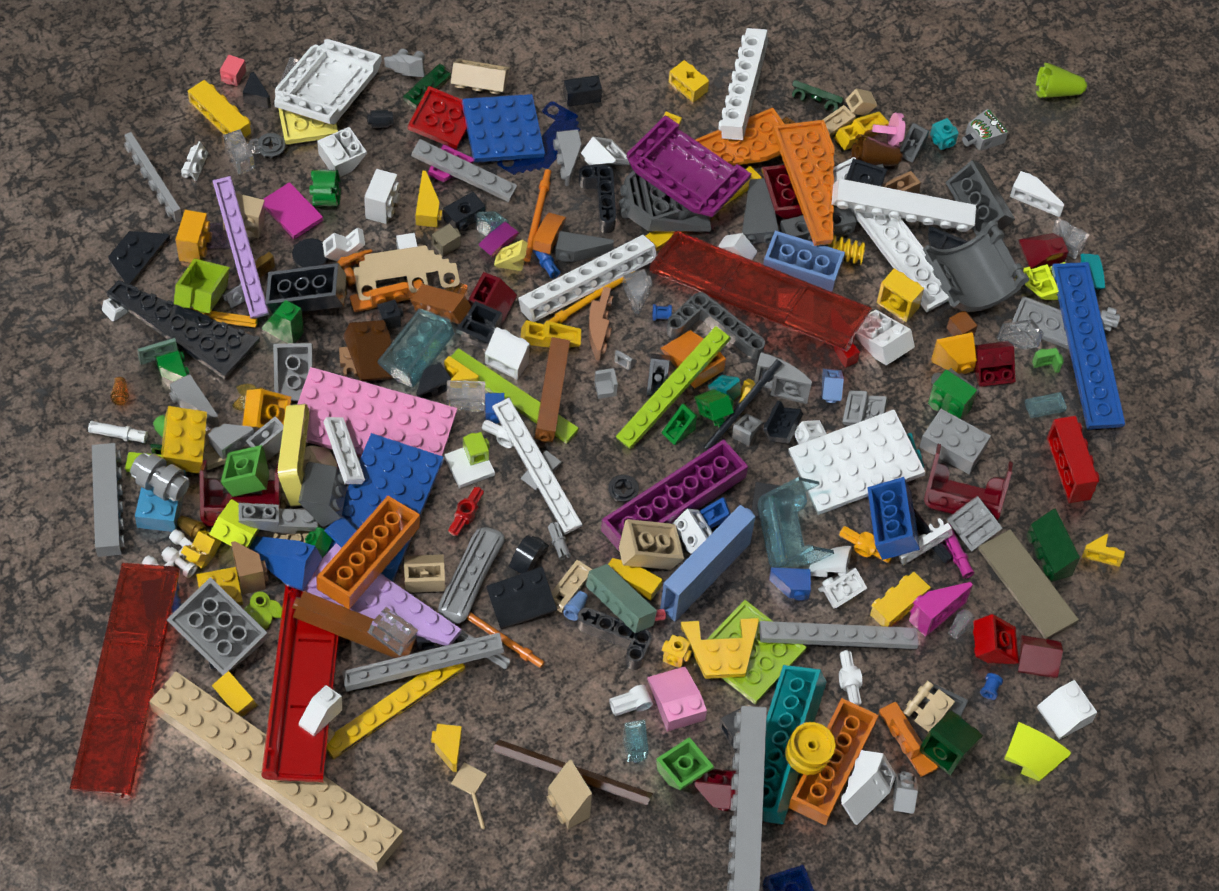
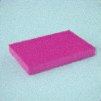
(292, 210)

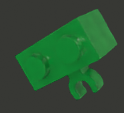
(714, 406)

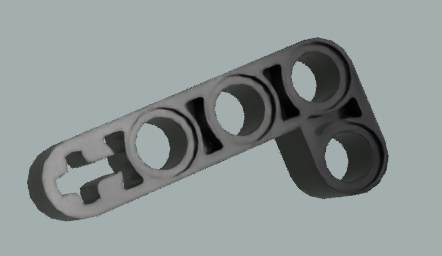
(602, 179)
(612, 635)

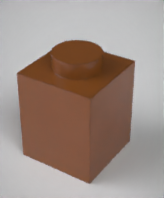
(961, 324)

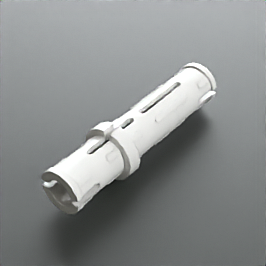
(125, 433)

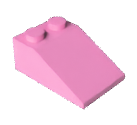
(677, 698)

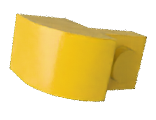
(202, 549)

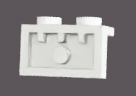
(843, 587)

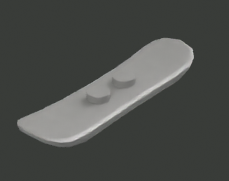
(470, 574)

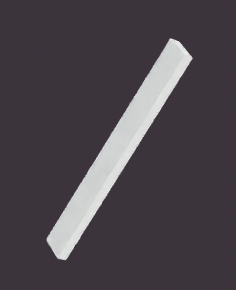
(537, 466)

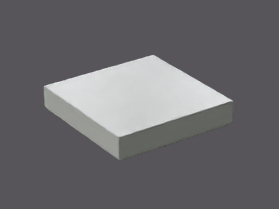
(463, 472)

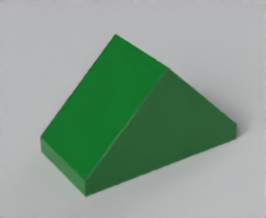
(680, 425)

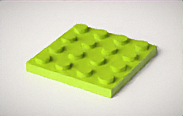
(765, 658)

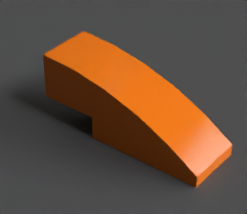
(548, 233)

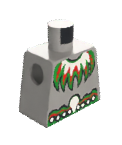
(985, 131)

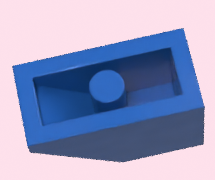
(792, 582)

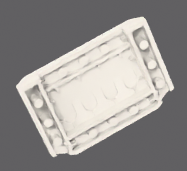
(326, 81)

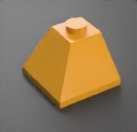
(955, 353)

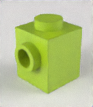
(476, 448)

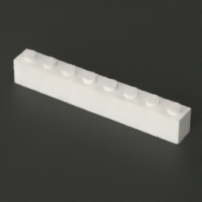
(903, 205)

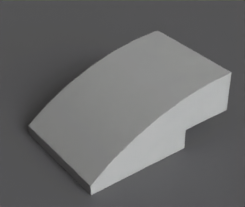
(787, 381)

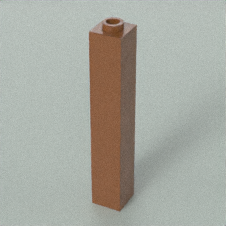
(552, 389)
(340, 622)

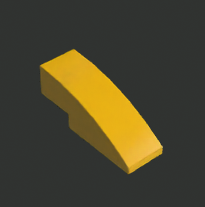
(862, 125)
(540, 334)
(638, 578)

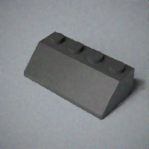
(976, 187)

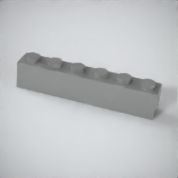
(106, 500)

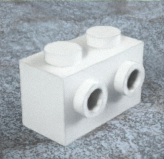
(692, 529)

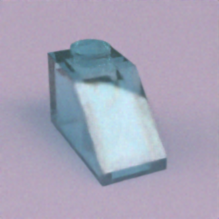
(635, 741)

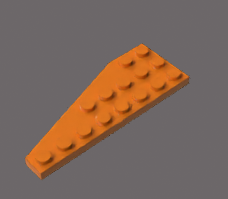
(756, 146)
(810, 165)

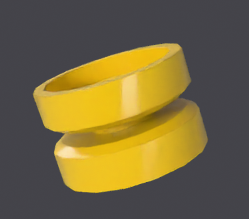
(810, 748)

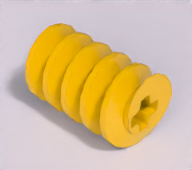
(851, 250)

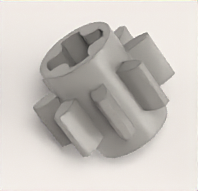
(1110, 318)

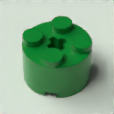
(325, 188)

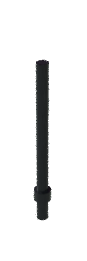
(766, 377)

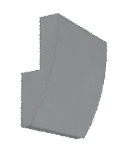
(862, 407)
(974, 523)

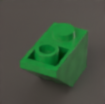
(172, 366)

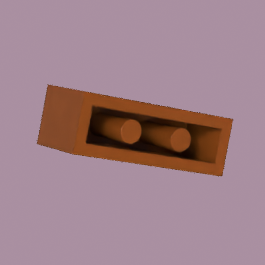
(441, 302)

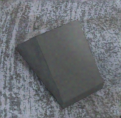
(914, 142)

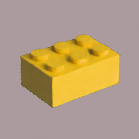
(184, 438)

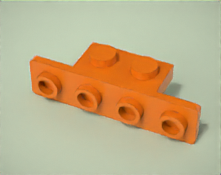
(398, 292)
(907, 738)

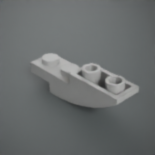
(272, 519)

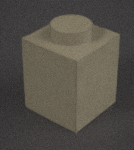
(446, 239)

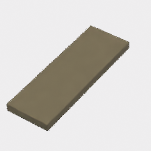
(1028, 584)

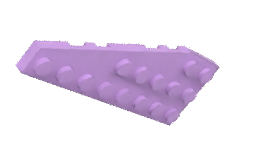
(387, 594)

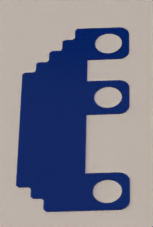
(564, 121)

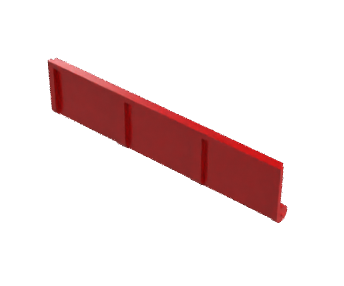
(302, 668)

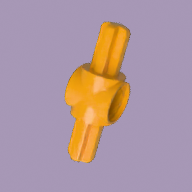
(863, 543)

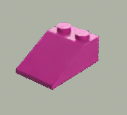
(937, 606)

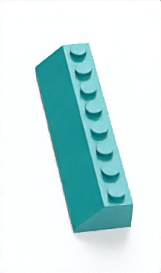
(793, 703)

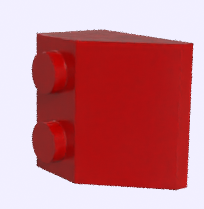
(995, 640)

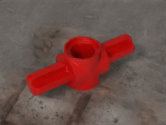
(466, 504)

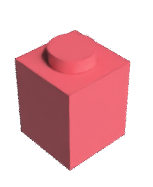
(232, 70)

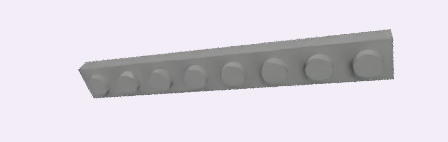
(838, 635)
(422, 662)

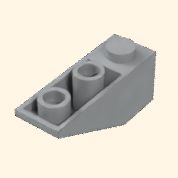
(568, 148)

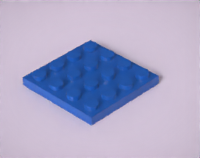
(503, 128)

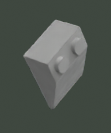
(291, 368)

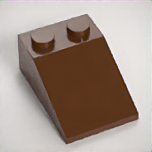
(366, 345)

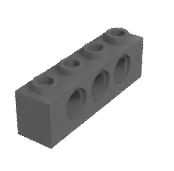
(843, 219)

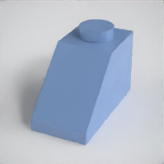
(832, 385)

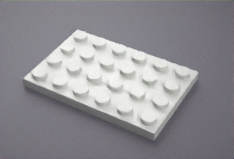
(856, 459)

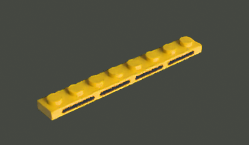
(389, 708)

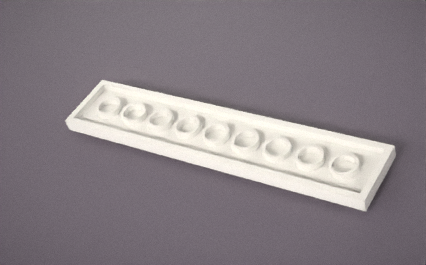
(899, 248)

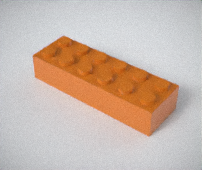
(368, 552)
(819, 793)

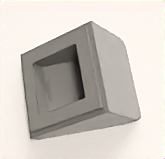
(624, 360)

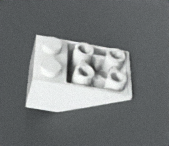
(884, 337)
(867, 785)

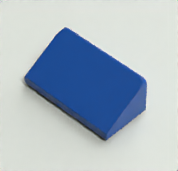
(340, 531)

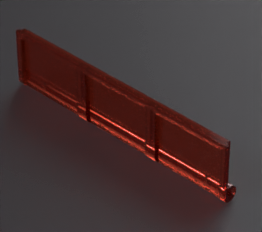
(760, 290)
(125, 680)

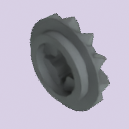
(277, 141)

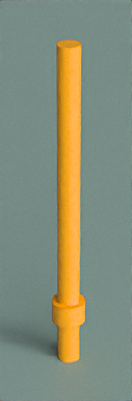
(562, 315)

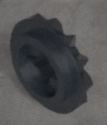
(629, 483)

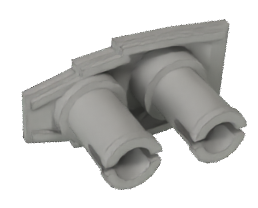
(406, 64)

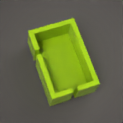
(201, 285)

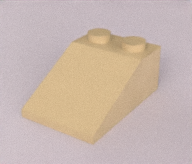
(570, 796)

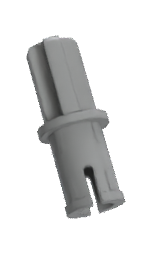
(559, 541)

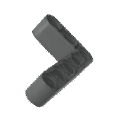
(722, 317)

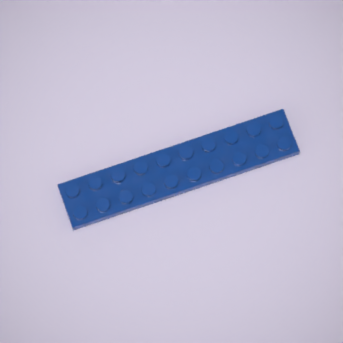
(1088, 346)

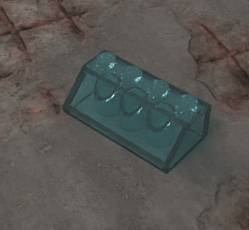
(416, 347)

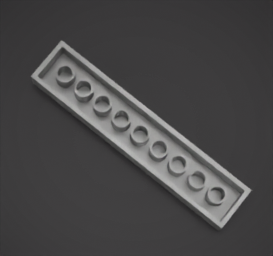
(748, 799)

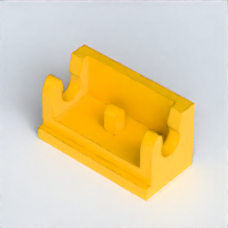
(234, 694)

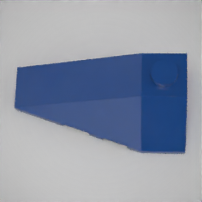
(288, 559)

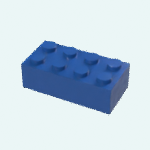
(893, 518)

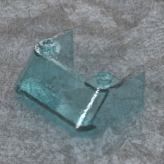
(782, 526)

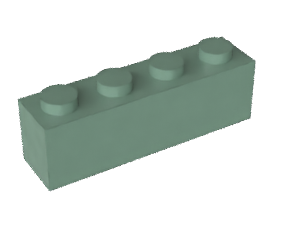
(621, 598)

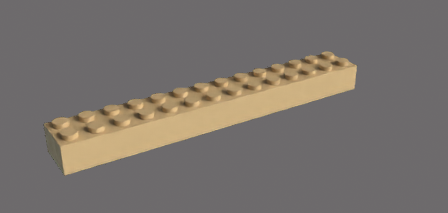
(242, 749)

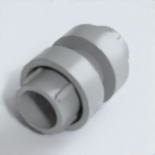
(167, 481)

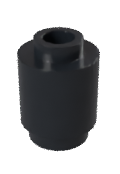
(380, 118)

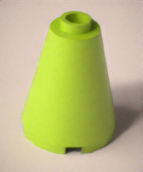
(1058, 82)

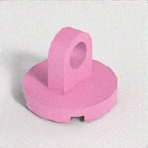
(895, 129)

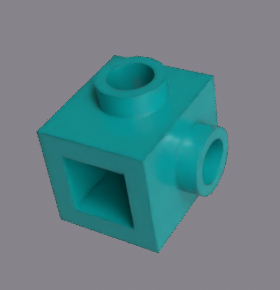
(944, 134)

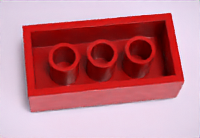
(1072, 459)

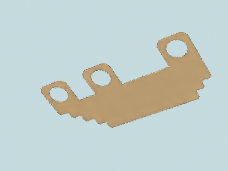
(407, 262)

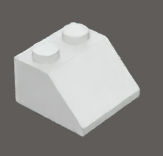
(1067, 710)

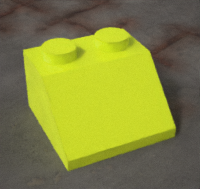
(229, 529)

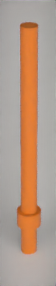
(544, 187)
(525, 653)

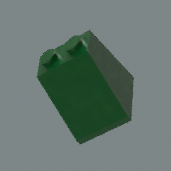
(950, 742)

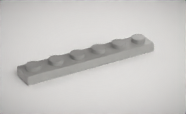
(464, 170)
(155, 182)

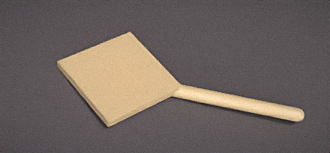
(469, 780)

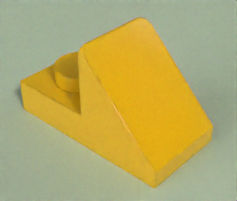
(458, 371)
(1099, 552)

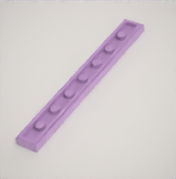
(240, 247)

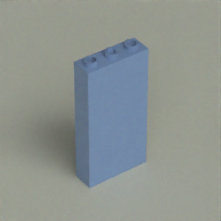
(707, 563)

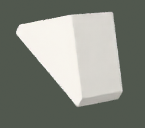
(739, 245)

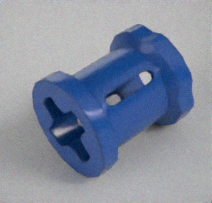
(661, 312)
(991, 686)

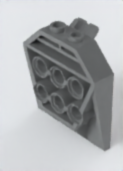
(655, 209)

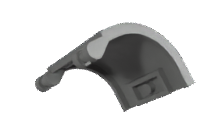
(977, 271)

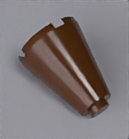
(875, 151)

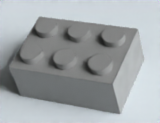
(959, 441)

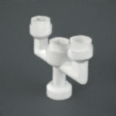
(173, 556)

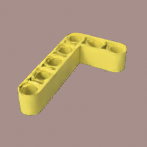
(293, 451)

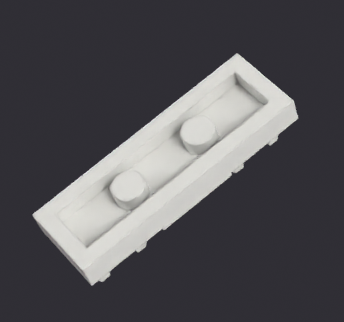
(928, 541)

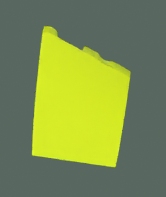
(1042, 282)
(1035, 752)

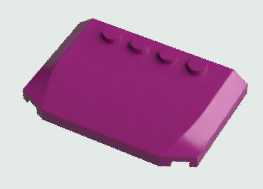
(685, 169)

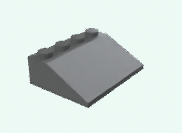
(218, 627)

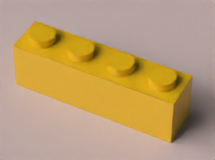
(218, 109)

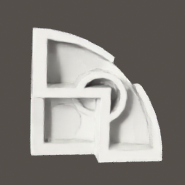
(834, 563)

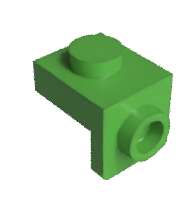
(1047, 357)

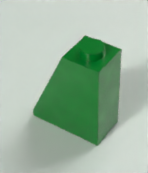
(285, 323)

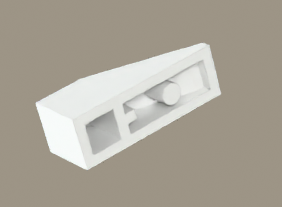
(1035, 193)

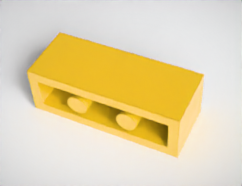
(898, 600)

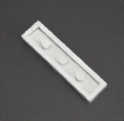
(344, 450)

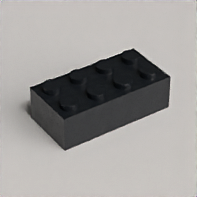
(307, 287)

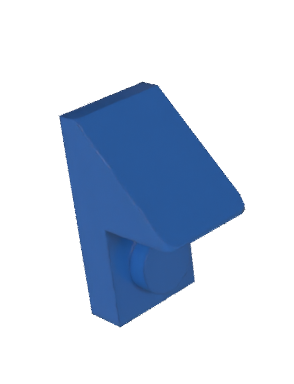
(716, 513)

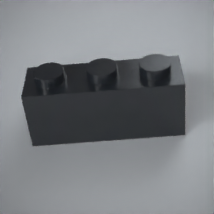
(521, 598)

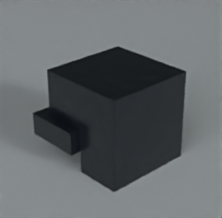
(479, 325)

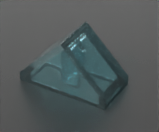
(489, 221)

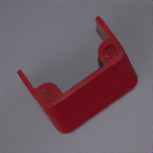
(953, 495)
(214, 500)

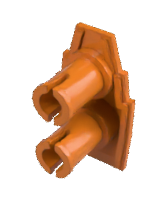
(348, 261)

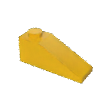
(428, 205)

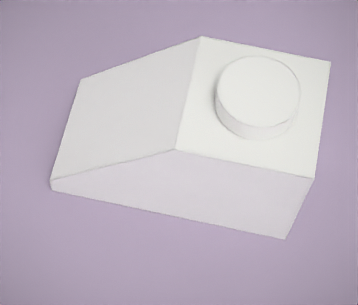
(321, 710)

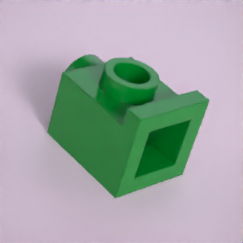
(319, 539)

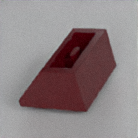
(493, 293)
(995, 363)

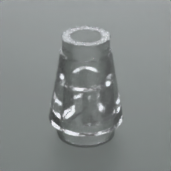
(961, 623)

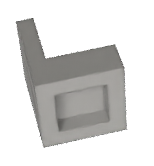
(606, 383)

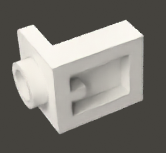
(809, 430)

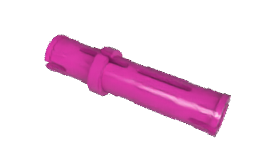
(960, 558)

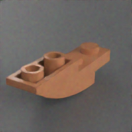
(599, 323)

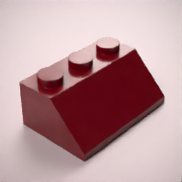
(781, 192)

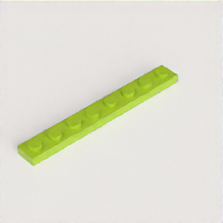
(673, 387)

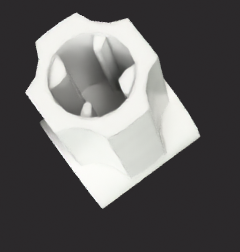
(635, 699)

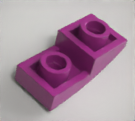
(500, 236)

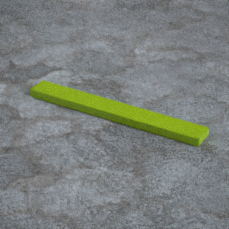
(522, 401)

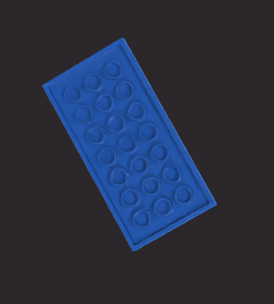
(395, 472)

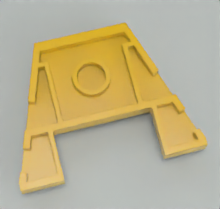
(722, 656)

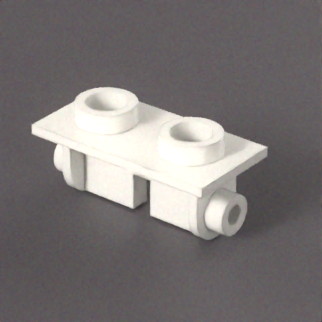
(197, 159)

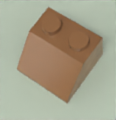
(250, 569)

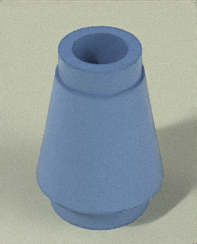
(575, 605)

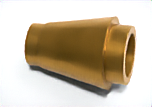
(190, 526)

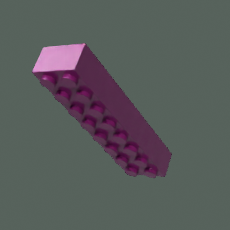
(684, 489)

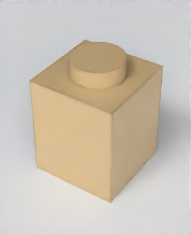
(861, 102)

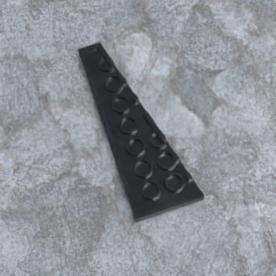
(203, 338)

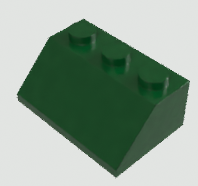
(1053, 546)

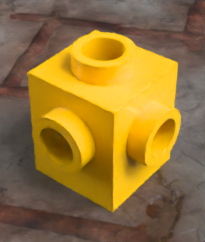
(676, 651)

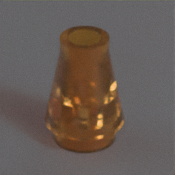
(119, 392)

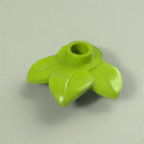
(263, 612)

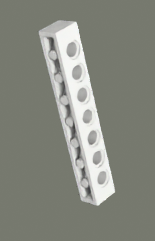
(744, 84)
(587, 278)

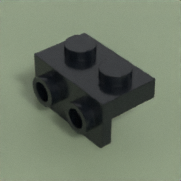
(782, 423)

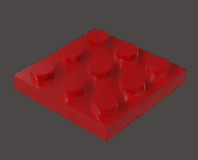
(439, 118)

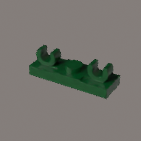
(435, 79)
(817, 94)

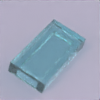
(1045, 405)

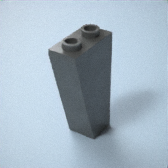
(759, 214)

